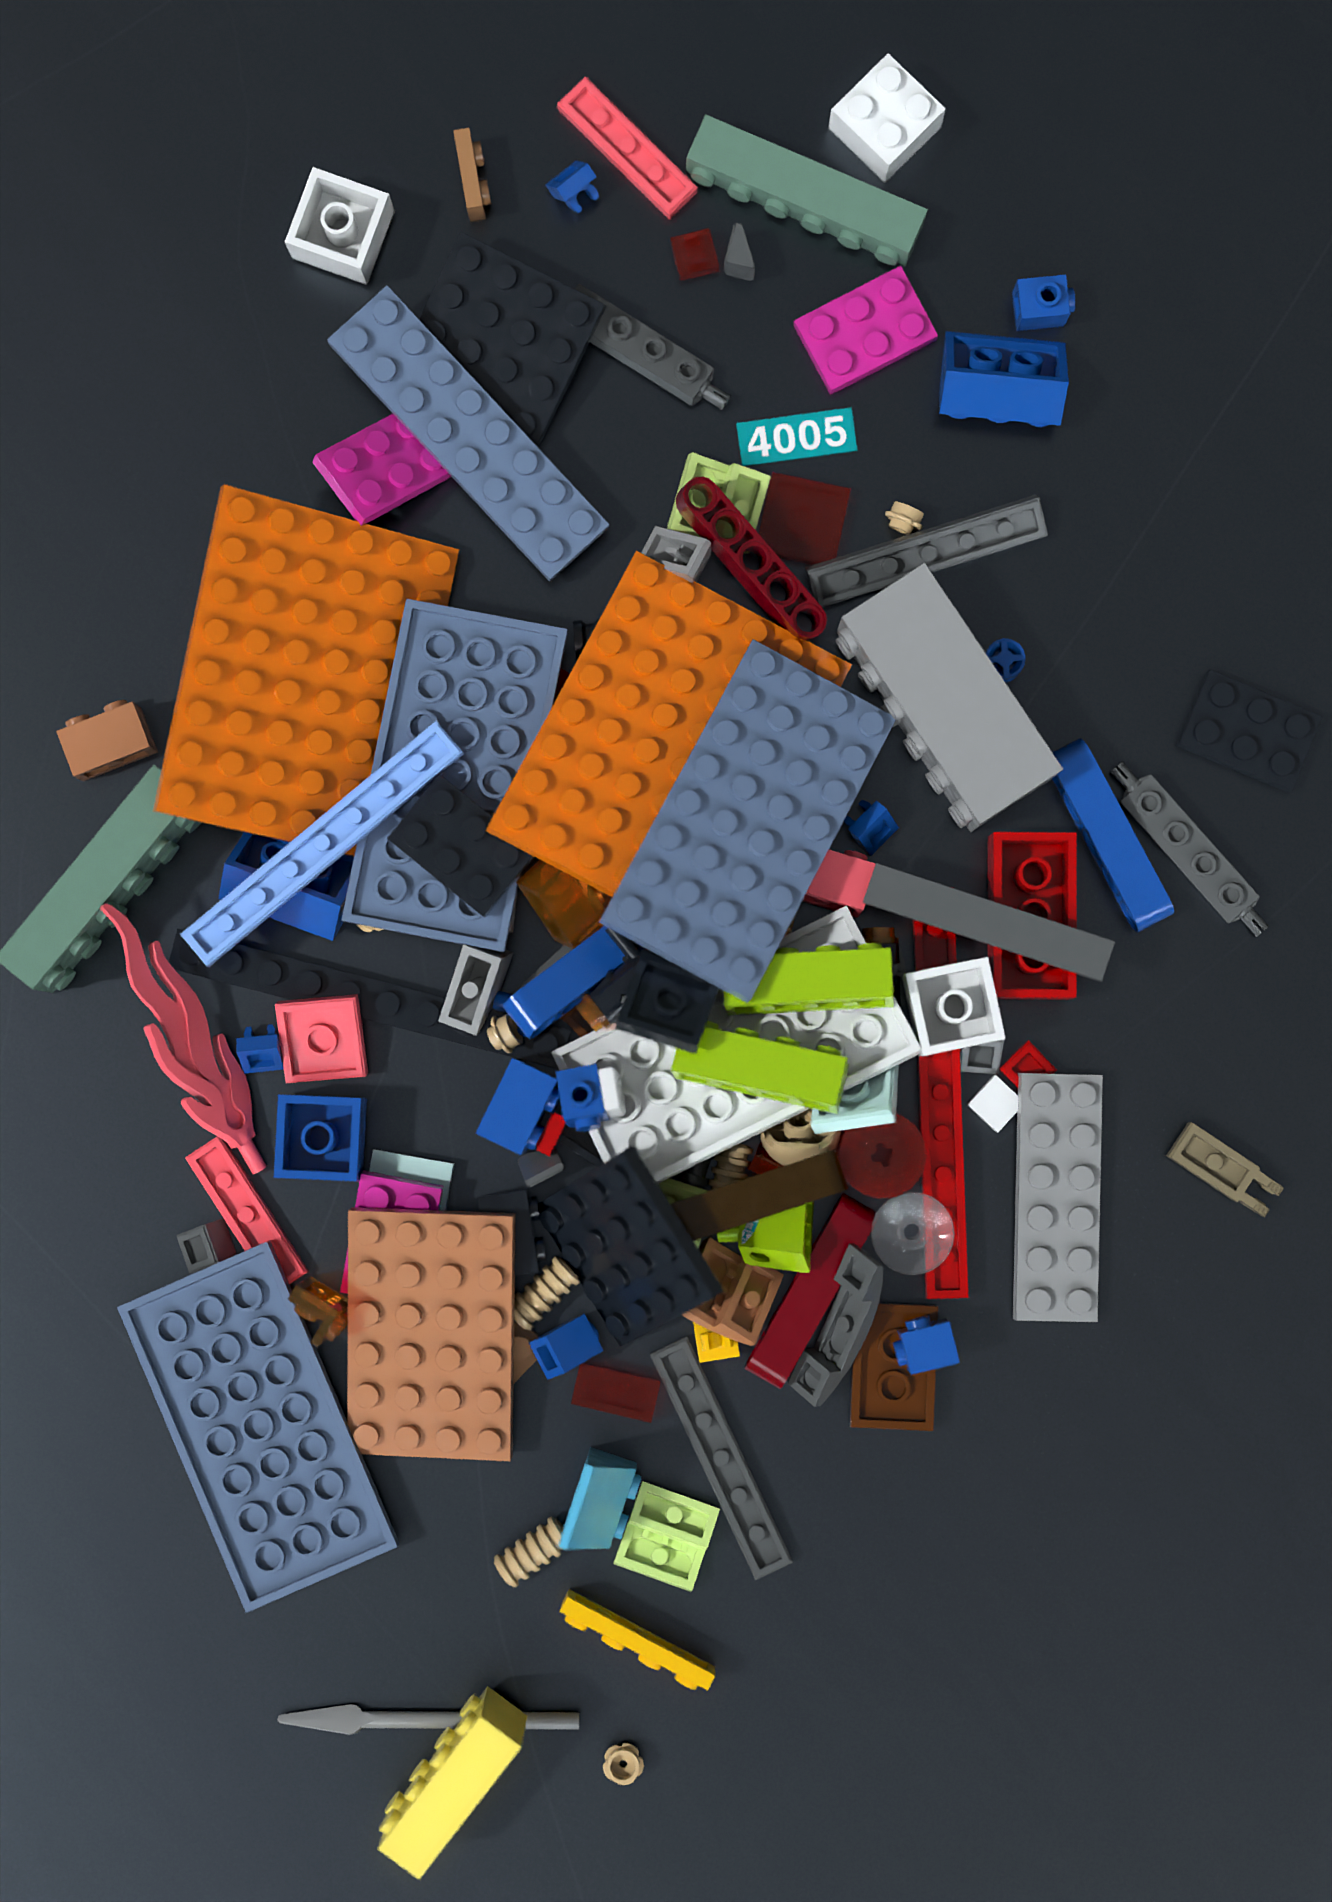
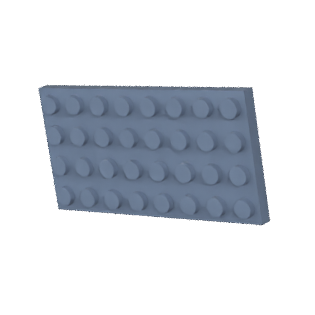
(490, 691)
(748, 821)
(258, 1426)

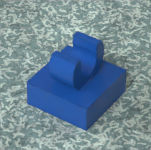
(571, 182)
(872, 826)
(259, 1052)

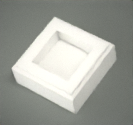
(612, 1092)
(995, 1103)

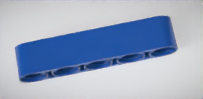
(1110, 837)
(563, 984)

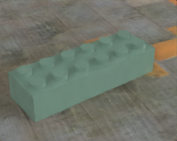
(106, 872)

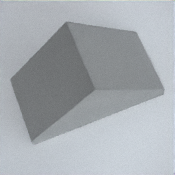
(679, 552)

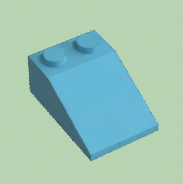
(599, 1502)

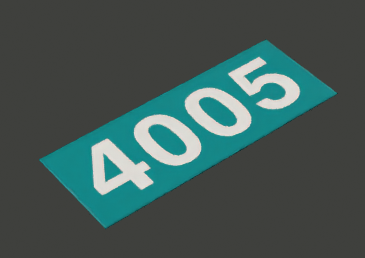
(796, 436)

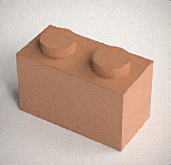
(106, 740)

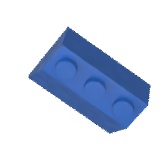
(1003, 379)
(314, 908)

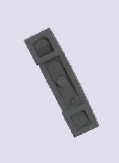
(844, 1330)

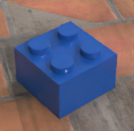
(519, 1107)
(320, 1137)

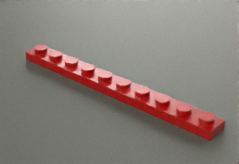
(942, 1127)

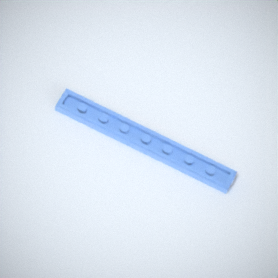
(322, 844)

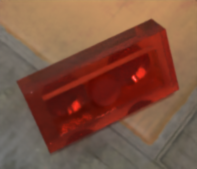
(615, 1392)

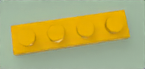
(623, 1633)

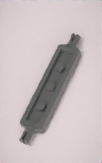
(654, 356)
(1189, 849)

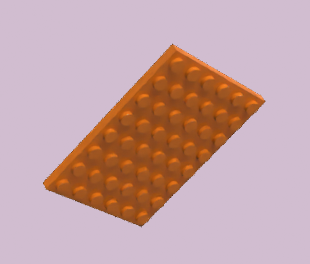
(289, 663)
(633, 720)

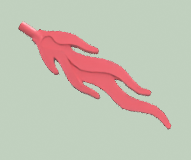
(190, 1063)

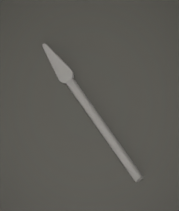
(351, 1719)

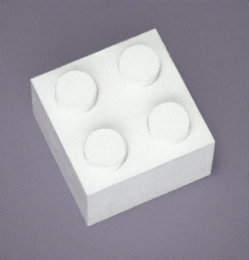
(886, 118)
(339, 225)
(953, 1006)

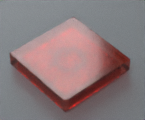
(803, 518)

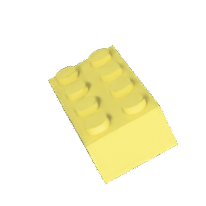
(452, 1781)

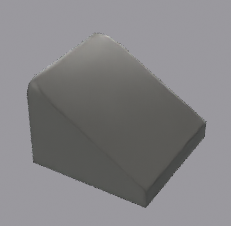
(738, 256)
(982, 1058)
(539, 1167)
(206, 1245)

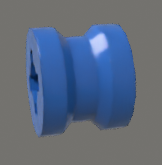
(1004, 653)

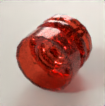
(903, 1166)

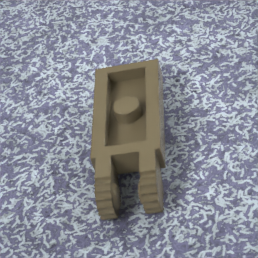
(1221, 1167)

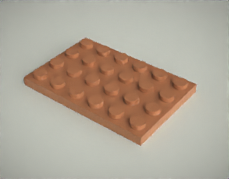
(431, 1333)

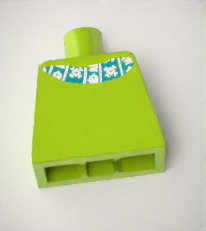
(776, 1240)

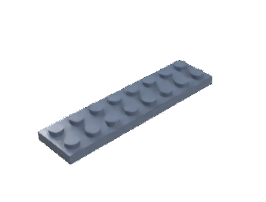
(468, 433)

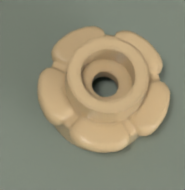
(904, 518)
(504, 1034)
(619, 1774)

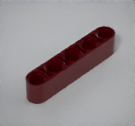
(731, 555)
(809, 1293)

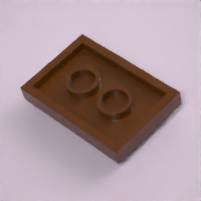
(880, 1388)

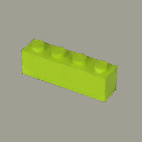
(821, 981)
(765, 1068)

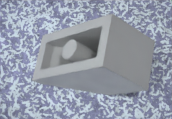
(474, 987)

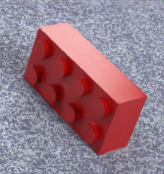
(1038, 877)

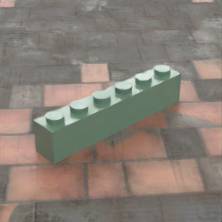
(805, 191)

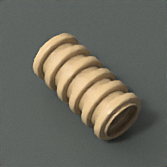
(730, 1166)
(543, 1293)
(530, 1553)

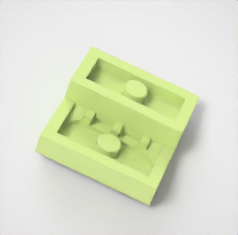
(740, 484)
(666, 1536)

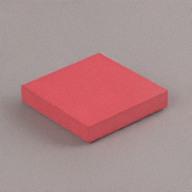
(321, 1038)

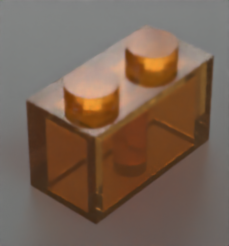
(563, 903)

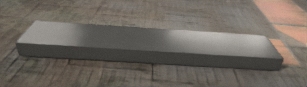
(936, 547)
(988, 922)
(721, 1458)

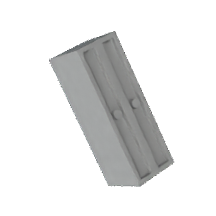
(946, 698)

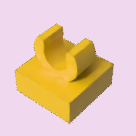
(713, 1345)

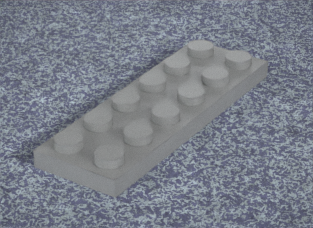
(1057, 1197)

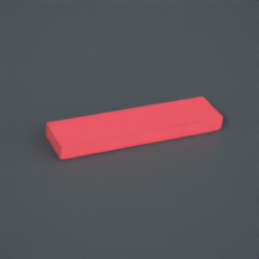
(627, 148)
(242, 1204)

